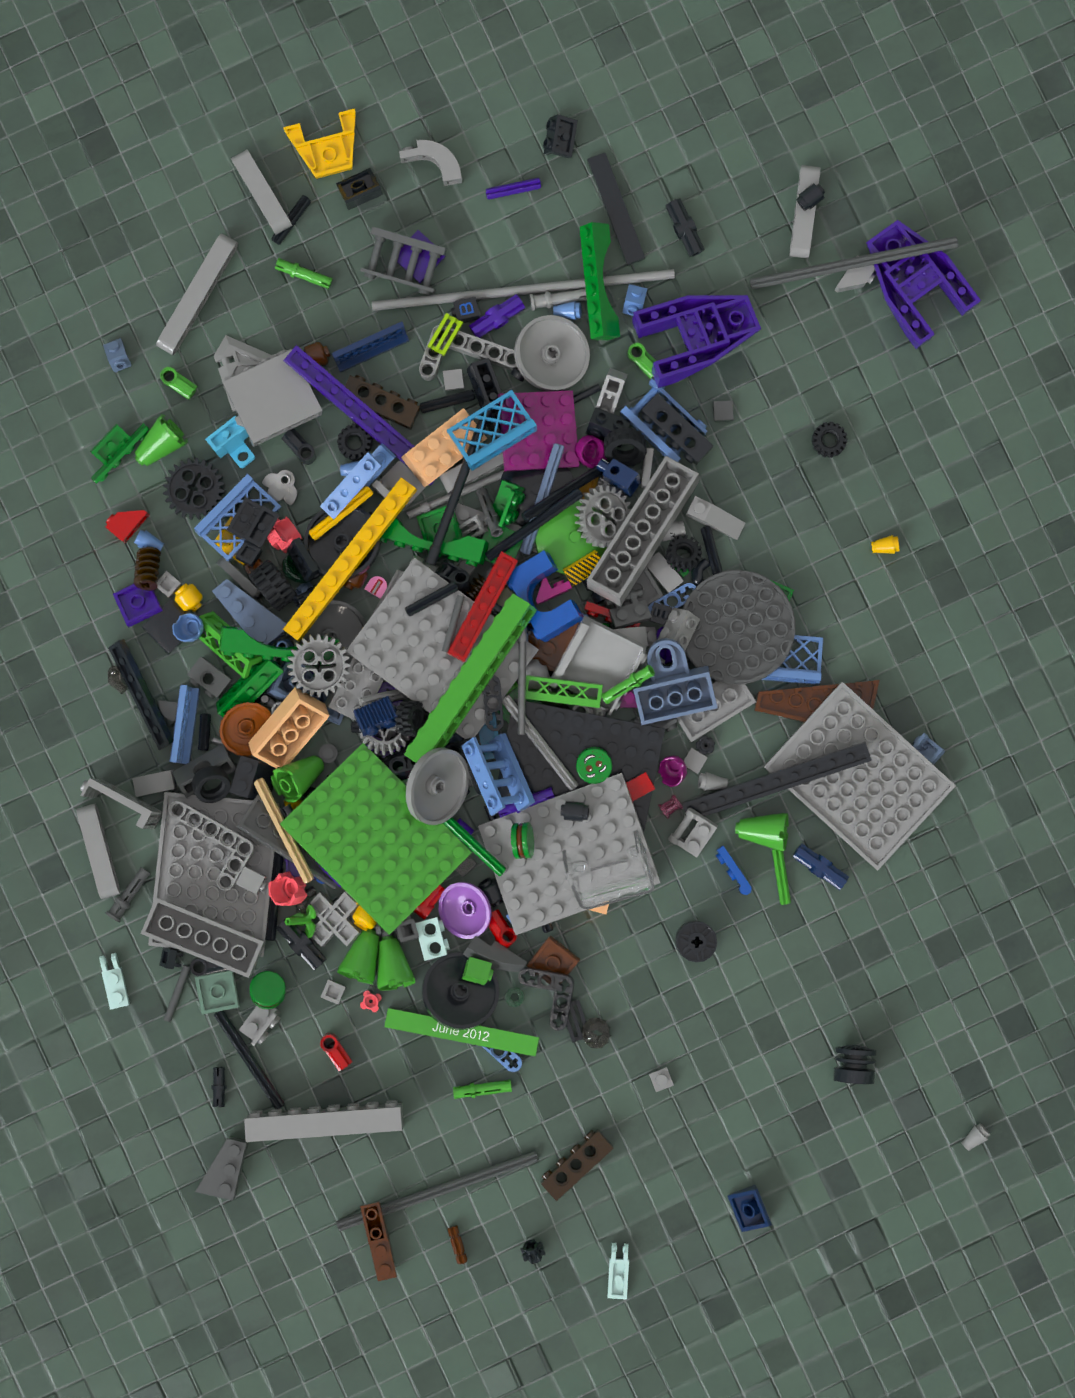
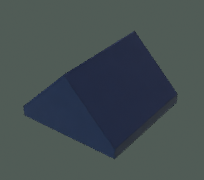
(749, 1209)

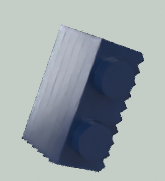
(375, 716)

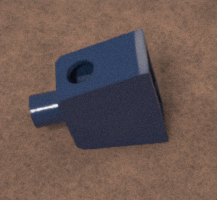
(626, 479)

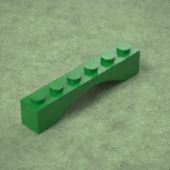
(594, 245)
(467, 548)
(236, 640)

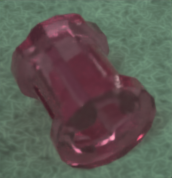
(670, 806)

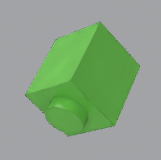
(477, 971)

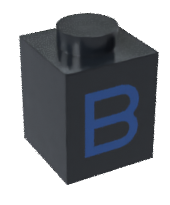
(465, 310)

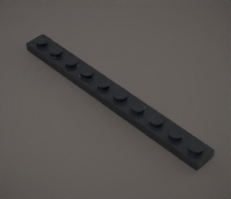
(780, 780)

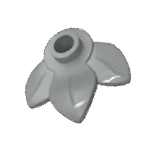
(278, 489)

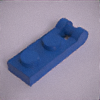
(733, 872)

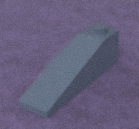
(283, 686)

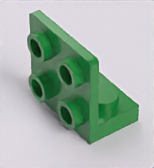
(507, 502)

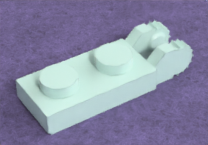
(114, 983)
(618, 1274)

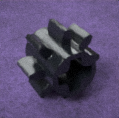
(532, 1251)

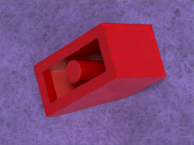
(125, 524)

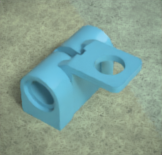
(230, 440)

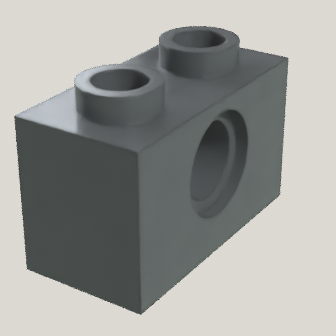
(200, 670)

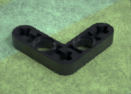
(554, 986)

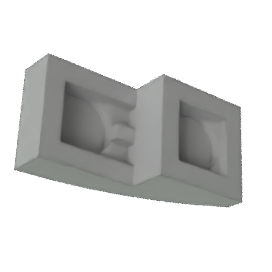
(663, 572)
(154, 783)

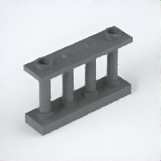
(416, 246)

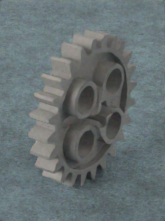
(595, 530)
(318, 682)

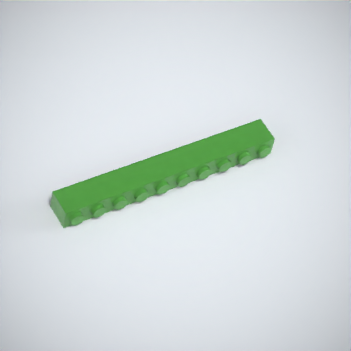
(472, 678)

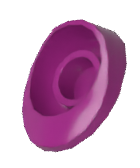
(590, 451)

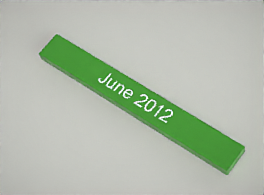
(478, 1036)

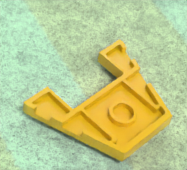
(330, 153)

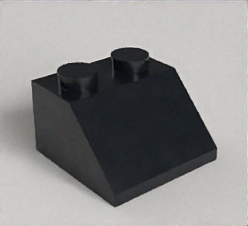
(247, 773)

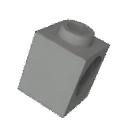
(252, 880)

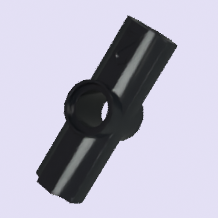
(684, 227)
(301, 944)

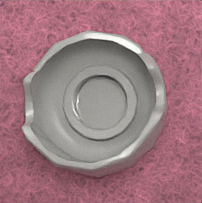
(534, 668)

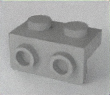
(680, 626)

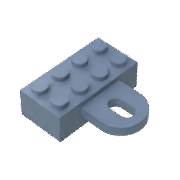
(674, 688)

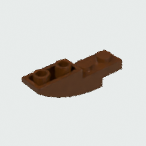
(378, 1241)

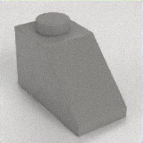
(856, 278)

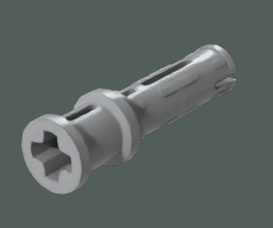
(548, 299)

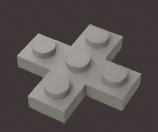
(334, 919)

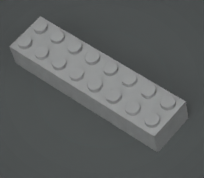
(642, 531)
(324, 1122)

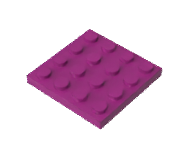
(555, 424)

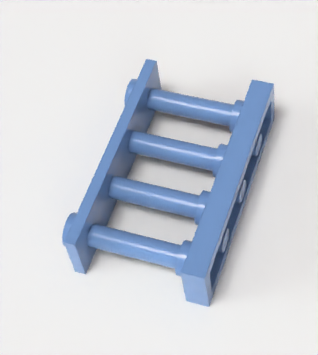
(656, 440)
(361, 475)
(509, 767)

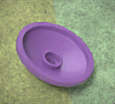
(458, 915)

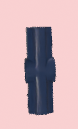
(820, 866)

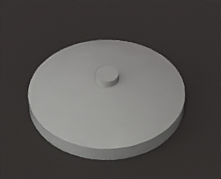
(552, 353)
(437, 786)

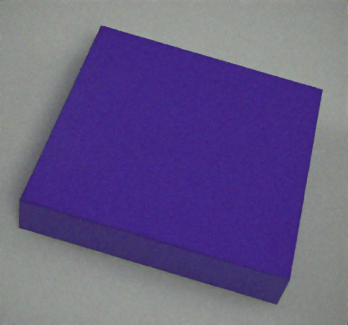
(423, 259)
(137, 604)

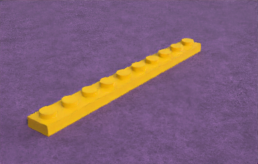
(350, 559)

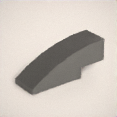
(496, 954)

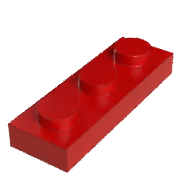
(595, 610)

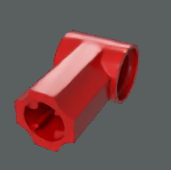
(427, 905)
(499, 928)
(336, 1053)

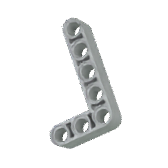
(465, 348)
(218, 836)

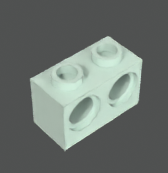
(426, 939)

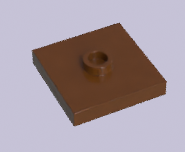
(553, 957)

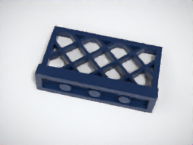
(370, 347)

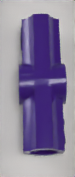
(497, 316)

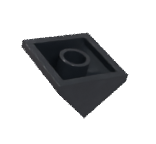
(359, 189)

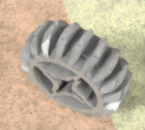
(385, 744)

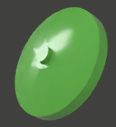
(563, 540)

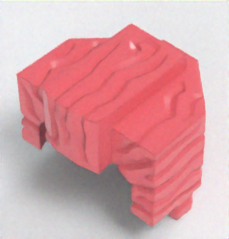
(283, 534)
(287, 890)

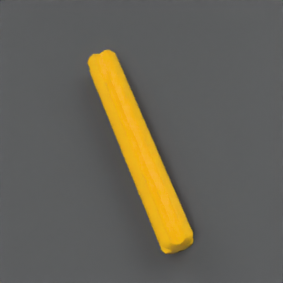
(328, 522)

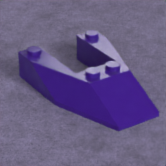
(912, 277)
(708, 327)

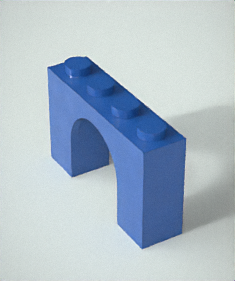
(523, 582)

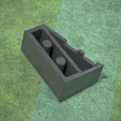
(225, 1171)

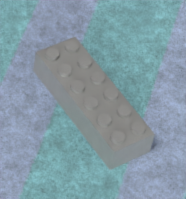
(203, 938)

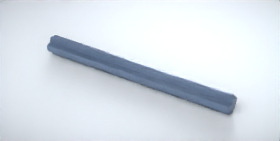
(544, 491)

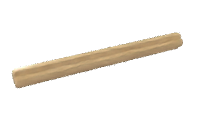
(288, 841)

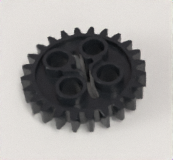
(177, 483)

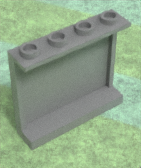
(271, 398)
(599, 657)
(149, 815)

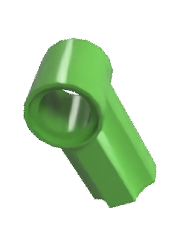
(644, 362)
(179, 383)

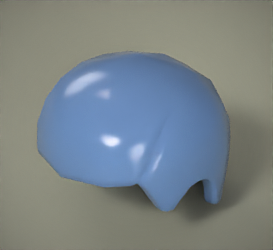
(188, 627)

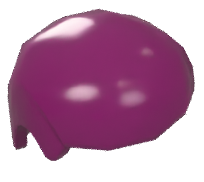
(672, 770)

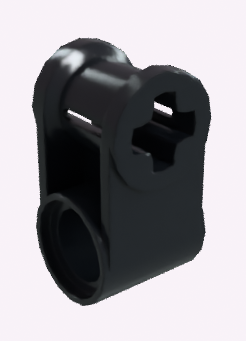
(453, 573)

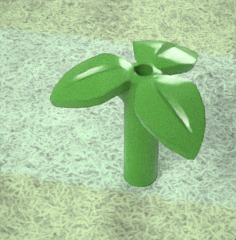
(303, 919)

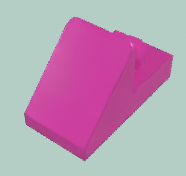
(546, 593)

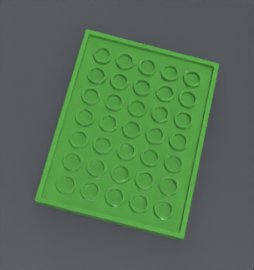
(371, 842)

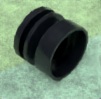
(687, 933)
(854, 1065)

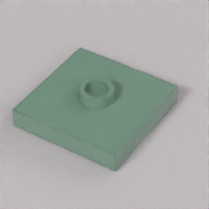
(217, 991)

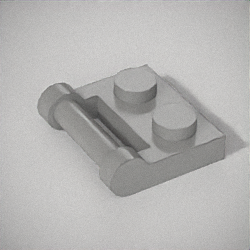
(699, 834)

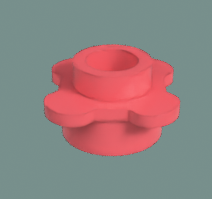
(370, 996)

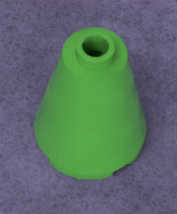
(160, 441)
(296, 777)
(765, 830)
(361, 958)
(392, 966)

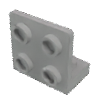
(389, 480)
(258, 1023)

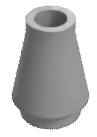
(711, 782)
(975, 1137)

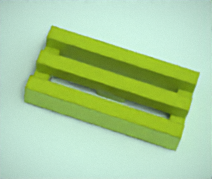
(452, 320)

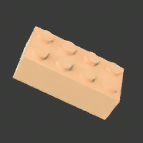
(438, 451)
(288, 729)

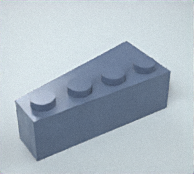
(250, 614)

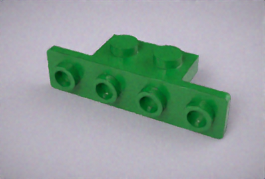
(114, 447)

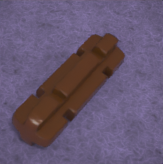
(457, 1244)

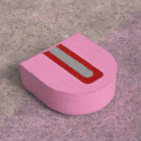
(376, 586)

